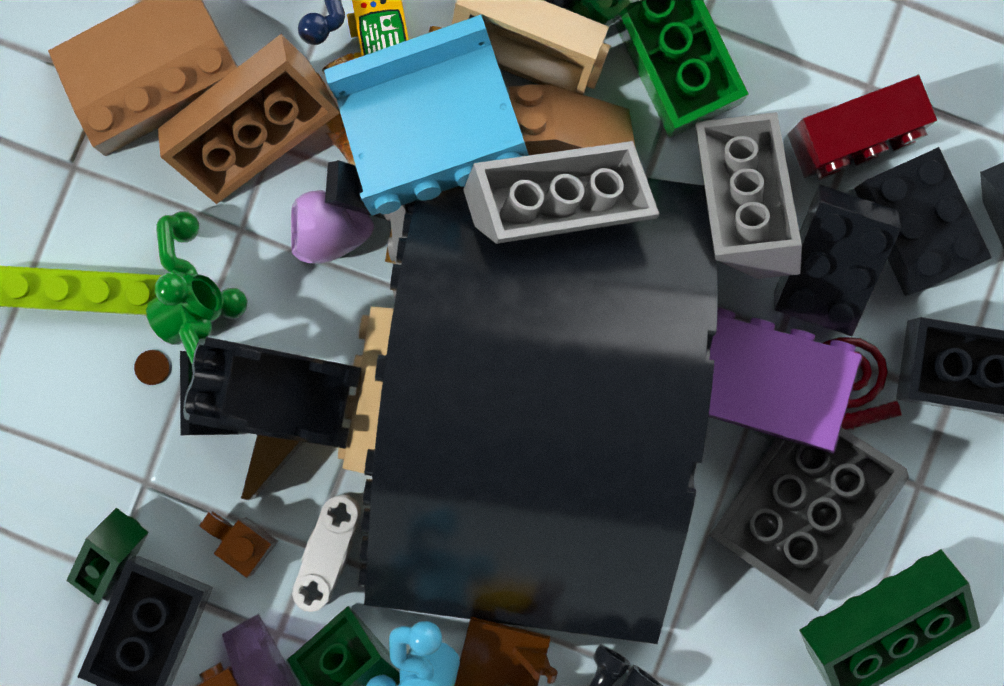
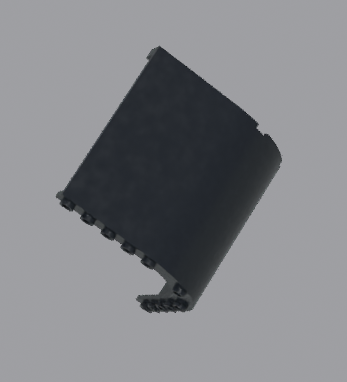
(542, 419)

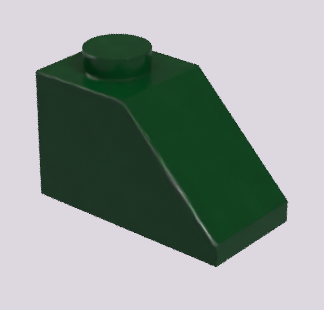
(106, 554)

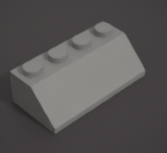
(559, 192)
(749, 195)

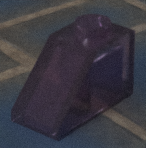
(256, 656)

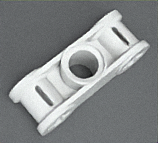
(326, 553)

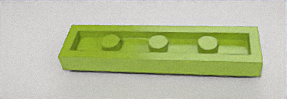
(76, 290)

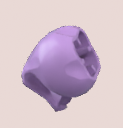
(324, 230)

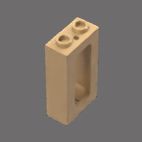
(541, 41)

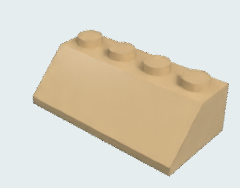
(365, 404)

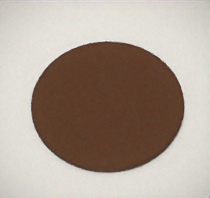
(151, 367)

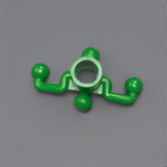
(184, 298)

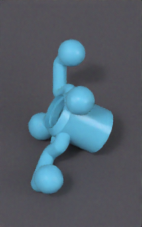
(428, 659)

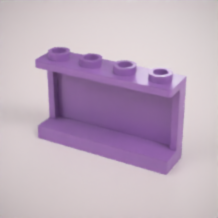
(781, 381)

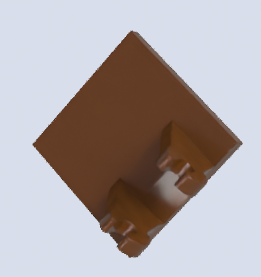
(503, 656)

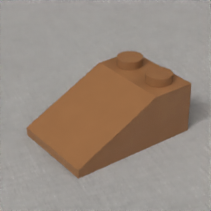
(566, 120)

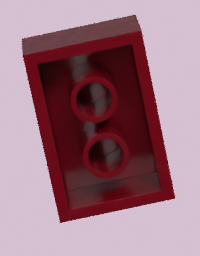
(862, 128)

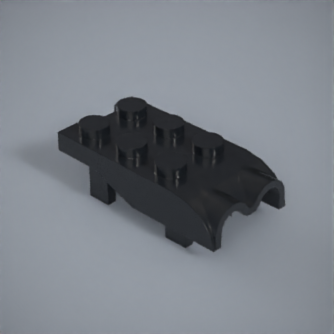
(269, 392)

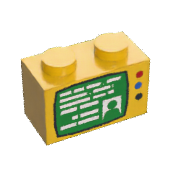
(377, 24)

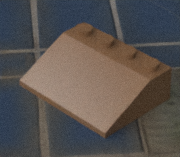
(140, 69)

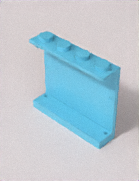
(425, 114)

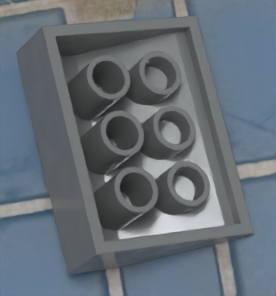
(810, 512)

